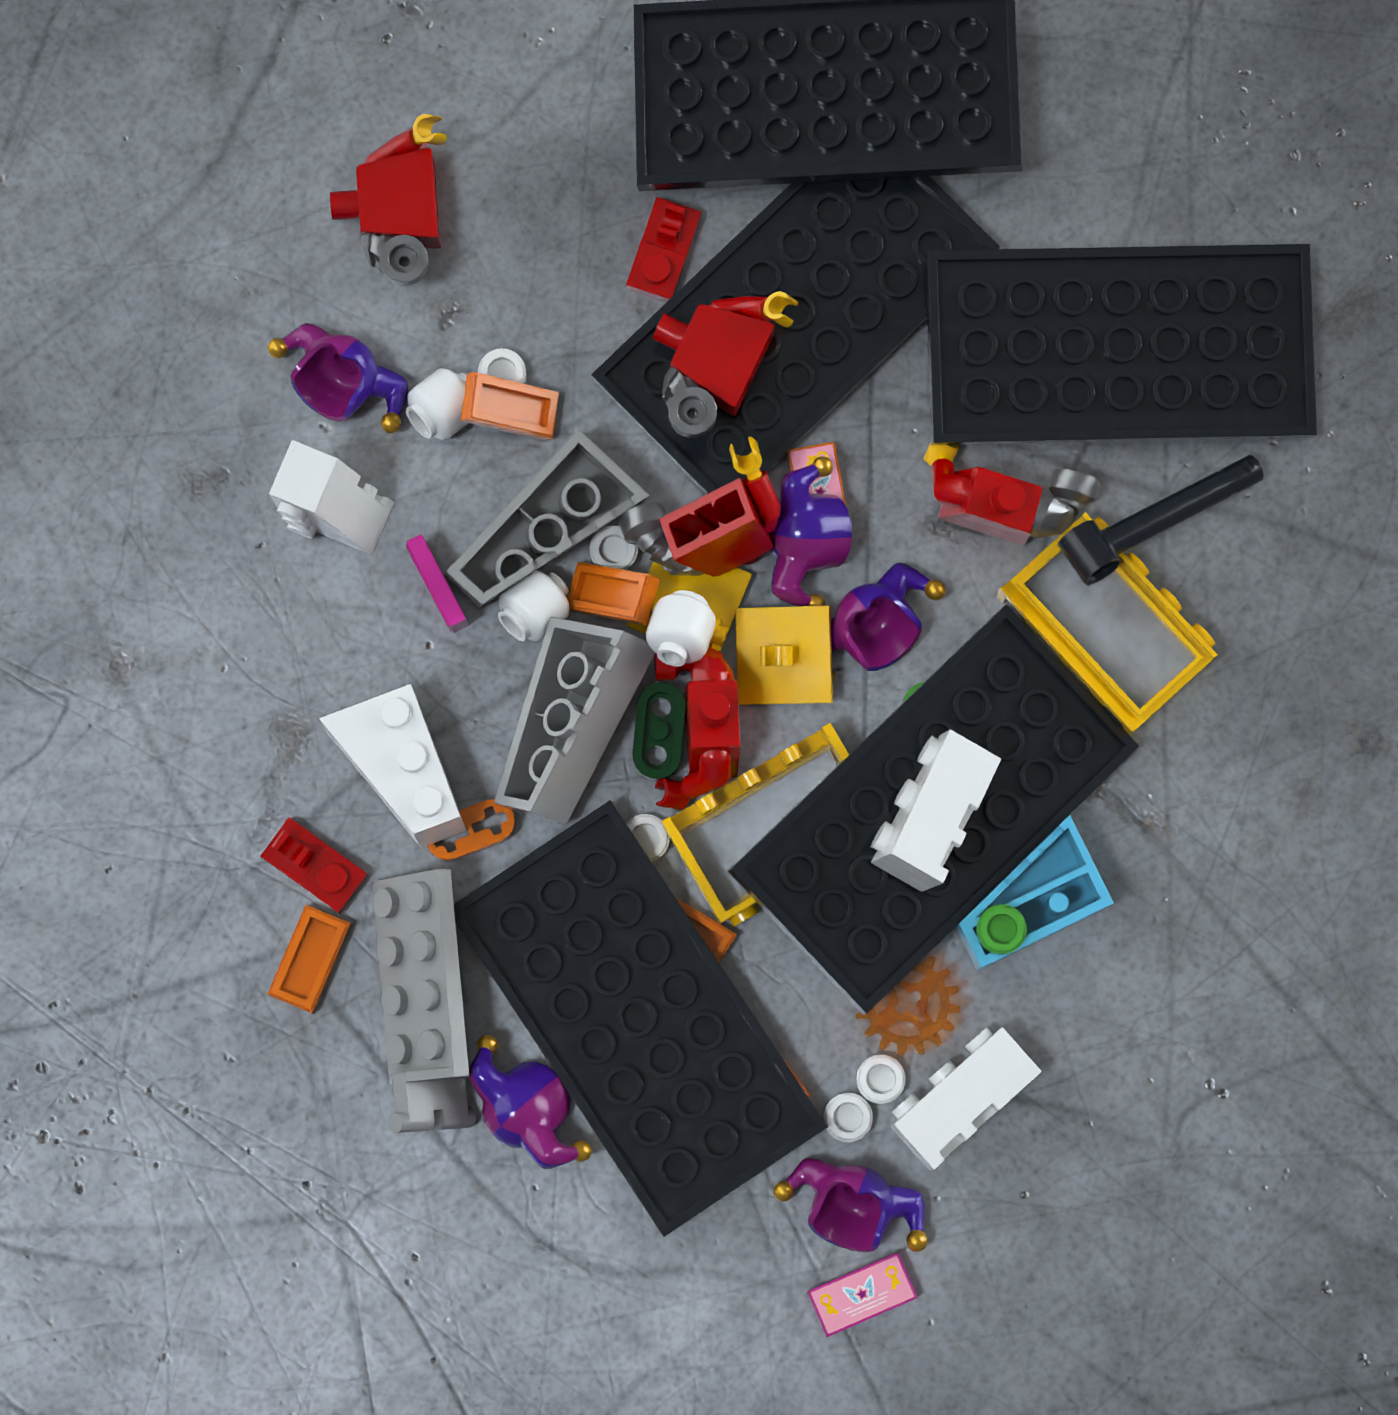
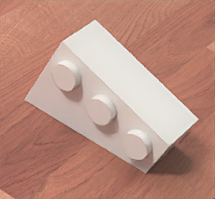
(323, 497)
(399, 760)
(934, 810)
(963, 1096)

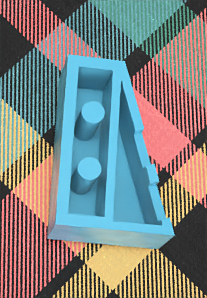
(1050, 890)

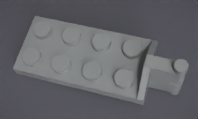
(422, 1001)

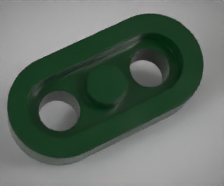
(659, 731)

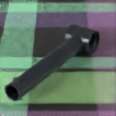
(1096, 551)

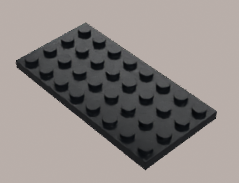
(823, 91)
(860, 287)
(1120, 344)
(817, 860)
(637, 1018)

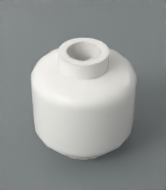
(437, 404)
(531, 603)
(681, 628)

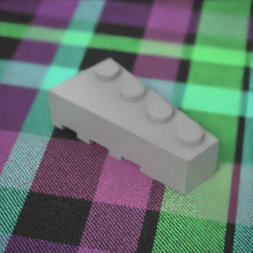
(553, 513)
(569, 716)

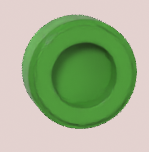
(1001, 929)

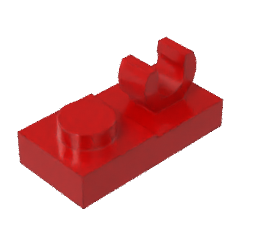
(663, 249)
(314, 865)

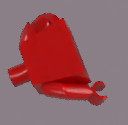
(710, 728)

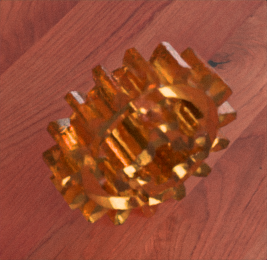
(927, 1028)

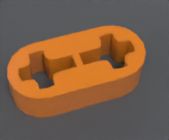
(479, 840)

